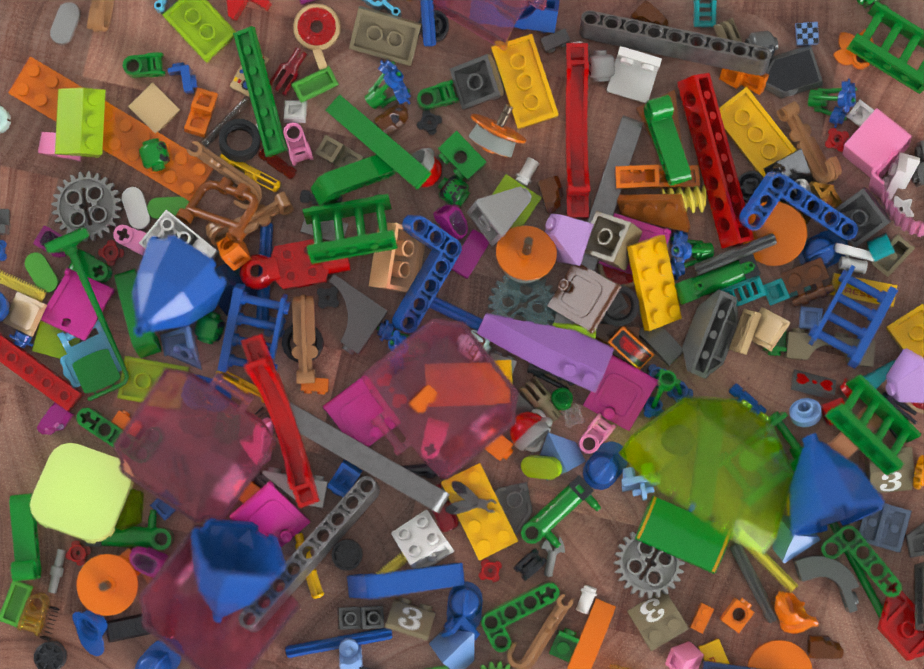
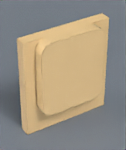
(154, 108)
(25, 313)
(769, 329)

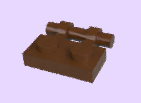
(805, 275)

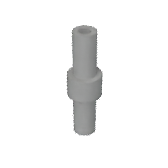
(57, 571)

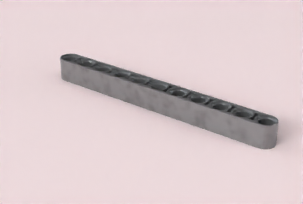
(607, 194)

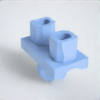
(637, 484)
(350, 654)

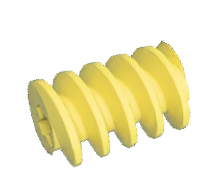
(691, 199)

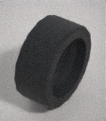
(239, 124)
(632, 313)
(286, 342)

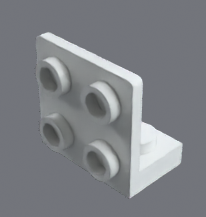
(634, 74)
(422, 541)

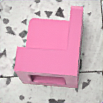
(684, 657)

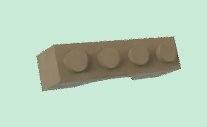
(799, 349)

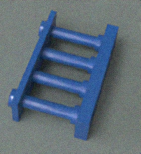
(237, 318)
(864, 334)

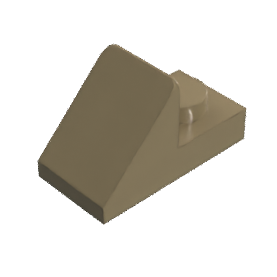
(891, 262)

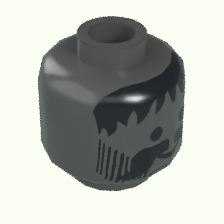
(764, 39)

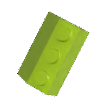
(80, 122)

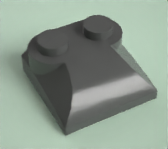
(477, 81)
(866, 213)

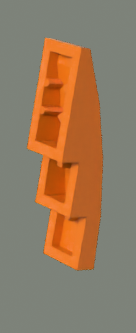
(650, 177)
(592, 635)

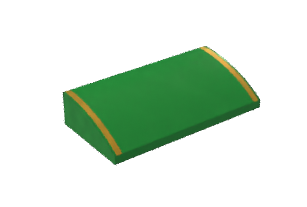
(682, 535)

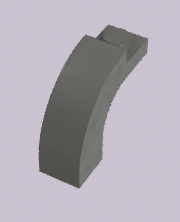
(821, 566)

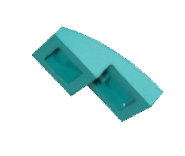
(880, 246)
(777, 291)

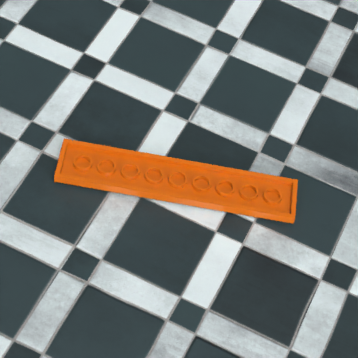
(122, 134)

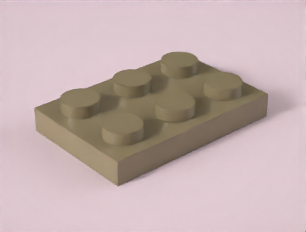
(385, 35)

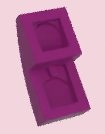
(471, 253)

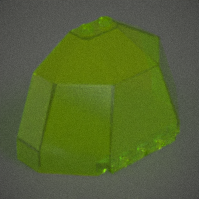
(721, 461)

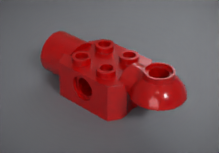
(290, 268)

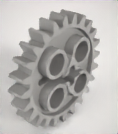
(106, 202)
(665, 573)

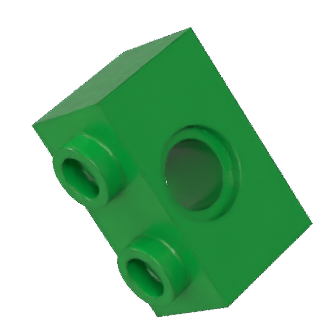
(457, 144)

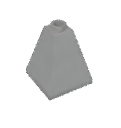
(498, 212)

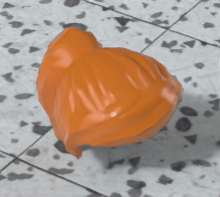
(792, 613)

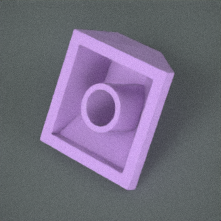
(569, 237)
(906, 378)

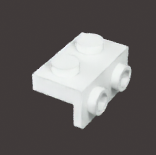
(900, 173)

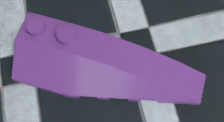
(551, 348)

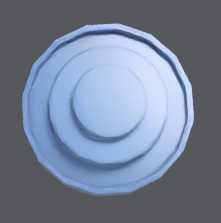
(805, 412)

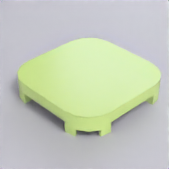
(80, 493)

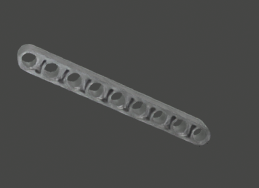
(675, 43)
(369, 460)
(321, 549)

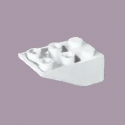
(170, 225)

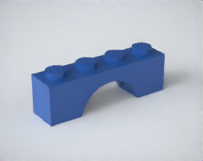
(539, 20)

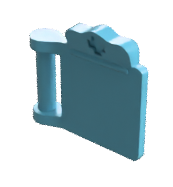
(82, 349)

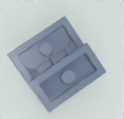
(886, 527)

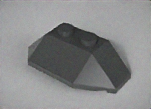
(710, 334)

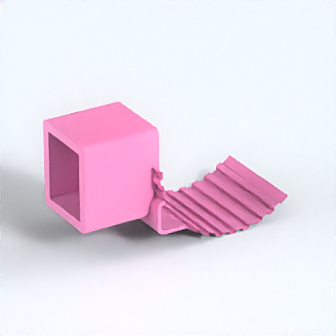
(873, 151)

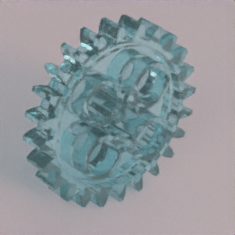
(512, 290)

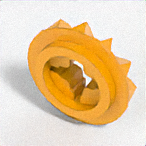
(918, 480)

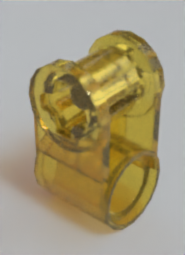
(32, 617)

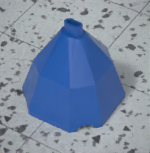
(174, 286)
(828, 490)
(234, 564)

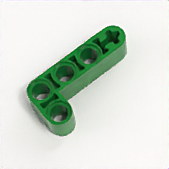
(659, 119)
(350, 178)
(148, 343)
(96, 416)
(25, 539)
(865, 563)
(522, 611)

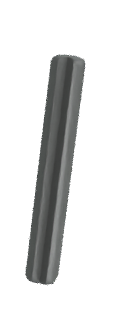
(735, 254)
(754, 582)

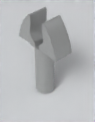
(551, 557)

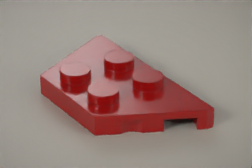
(898, 626)

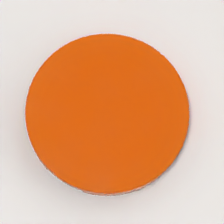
(790, 232)
(779, 655)

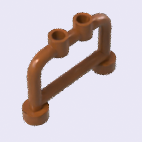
(225, 187)

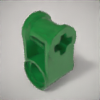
(146, 65)
(438, 95)
(92, 265)

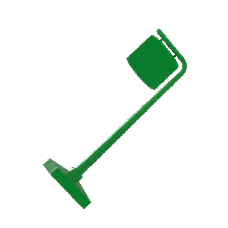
(97, 368)

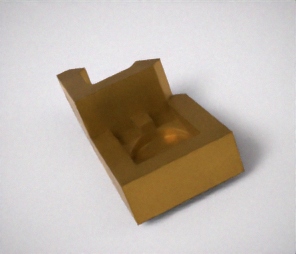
(826, 193)

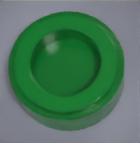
(562, 399)

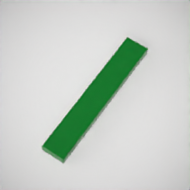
(260, 91)
(378, 142)

